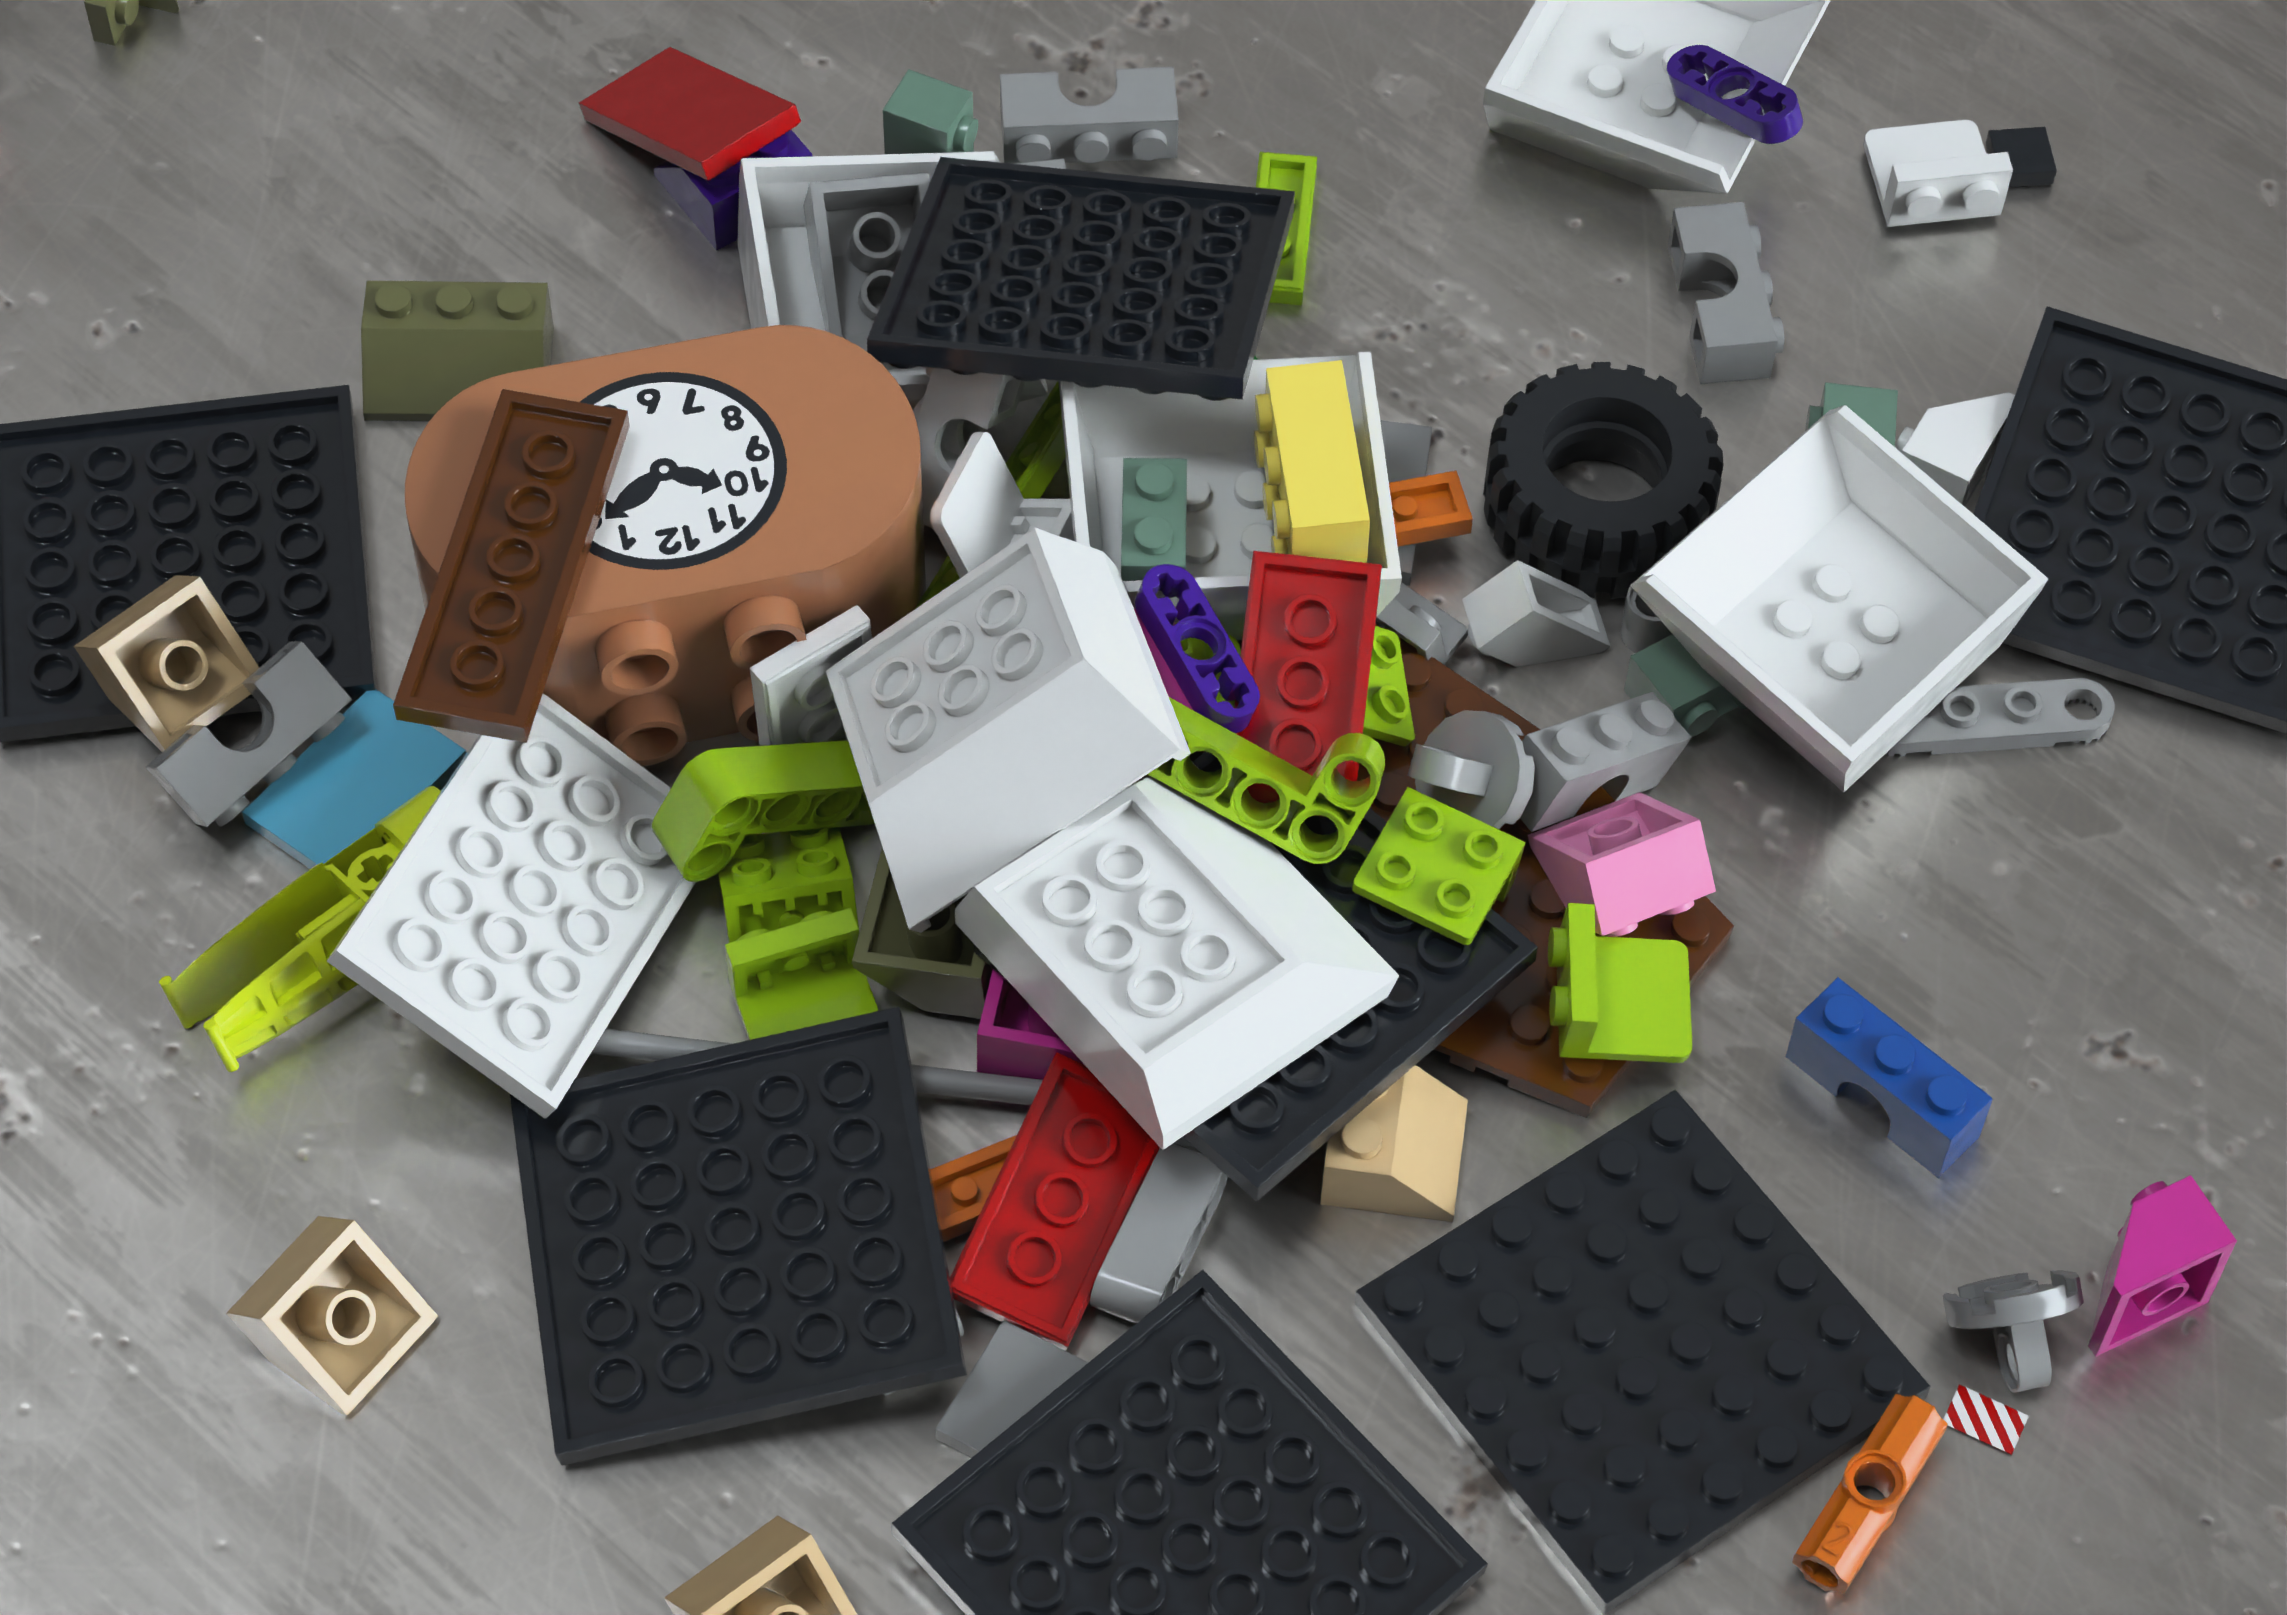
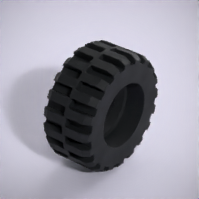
(1612, 419)

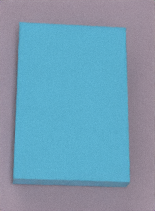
(351, 781)

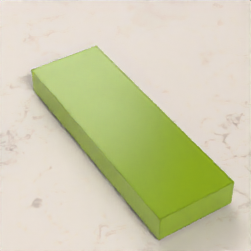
(1299, 175)

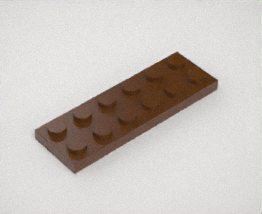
(512, 566)

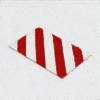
(1985, 1419)

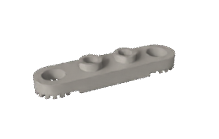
(2009, 717)

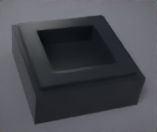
(2028, 154)

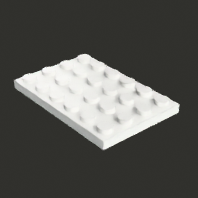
(522, 905)

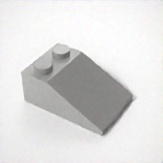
(855, 245)

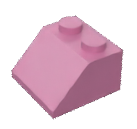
(1627, 861)

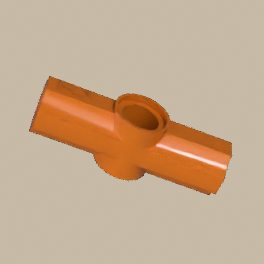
(1853, 1523)

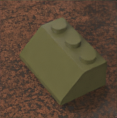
(442, 337)
(926, 968)

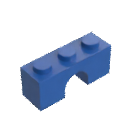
(1929, 1103)

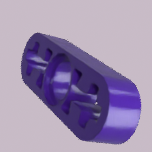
(1743, 113)
(1199, 622)

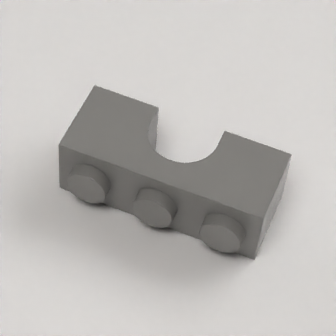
(1131, 125)
(1720, 253)
(295, 702)
(1616, 747)

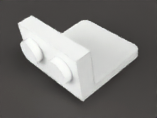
(1936, 173)
(985, 510)

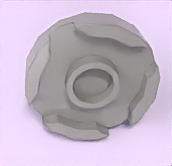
(1476, 767)
(2016, 1314)

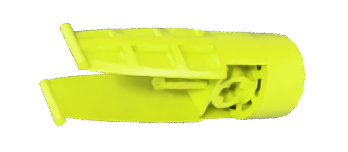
(275, 961)

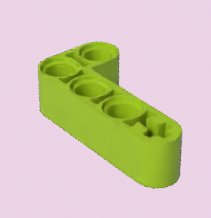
(756, 792)
(1299, 792)

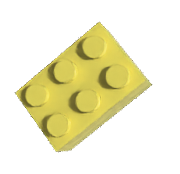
(1311, 463)

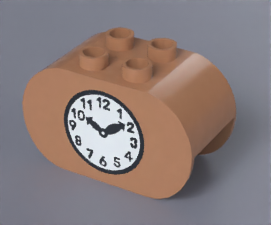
(746, 509)

